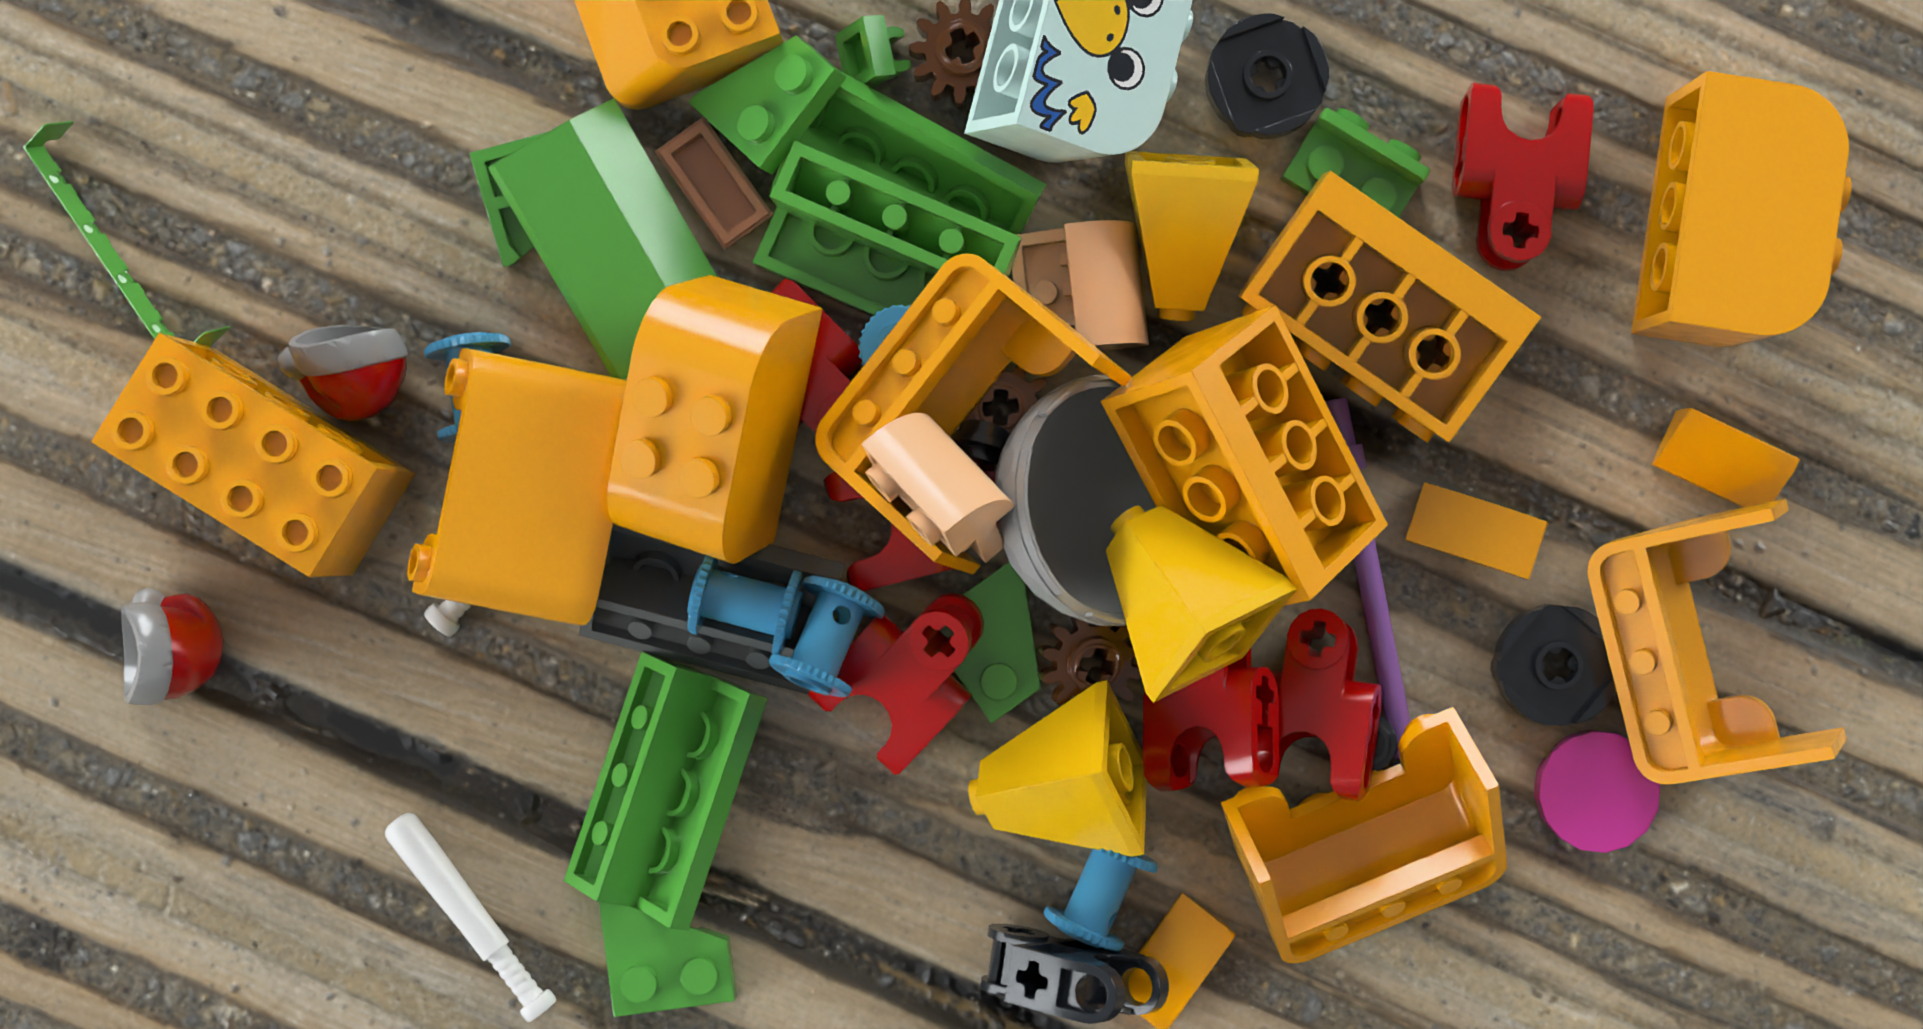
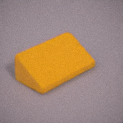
(1723, 459)
(1188, 947)

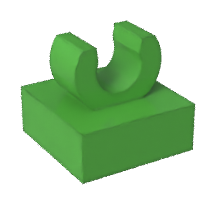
(867, 51)

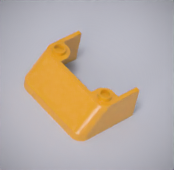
(941, 365)
(1662, 664)

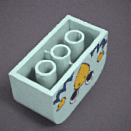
(1077, 75)

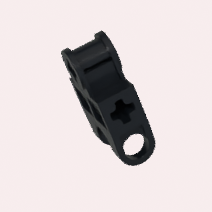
(1068, 976)

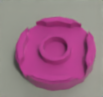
(1595, 792)

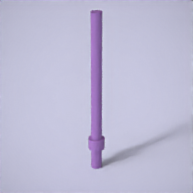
(1375, 601)

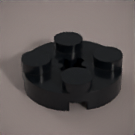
(1282, 45)
(1520, 665)

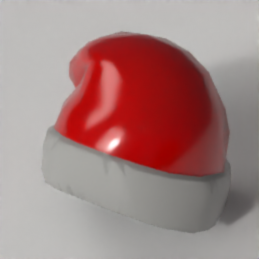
(347, 368)
(168, 646)

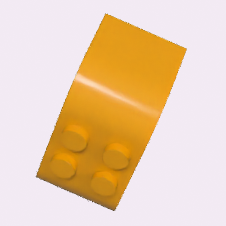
(1742, 211)
(712, 416)

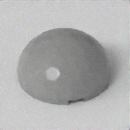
(1067, 489)

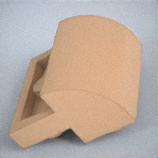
(1088, 279)
(939, 483)

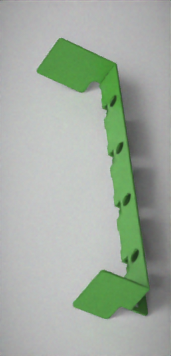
(97, 240)

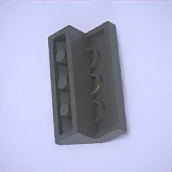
(648, 595)

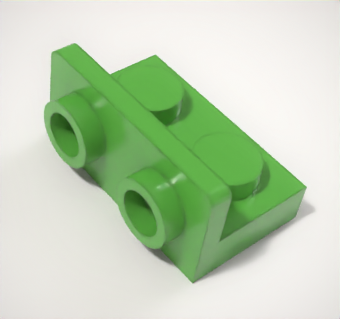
(1343, 145)

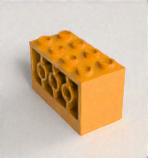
(1425, 295)
(1249, 450)
(253, 457)

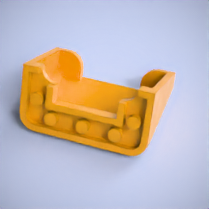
(524, 489)

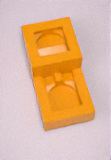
(1476, 531)

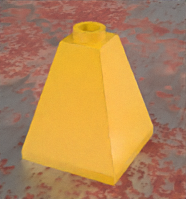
(1187, 222)
(1188, 597)
(1069, 778)

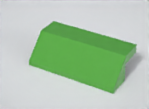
(921, 156)
(601, 225)
(865, 235)
(665, 790)

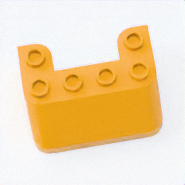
(673, 46)
(1360, 867)

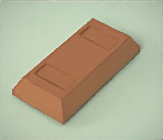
(714, 183)

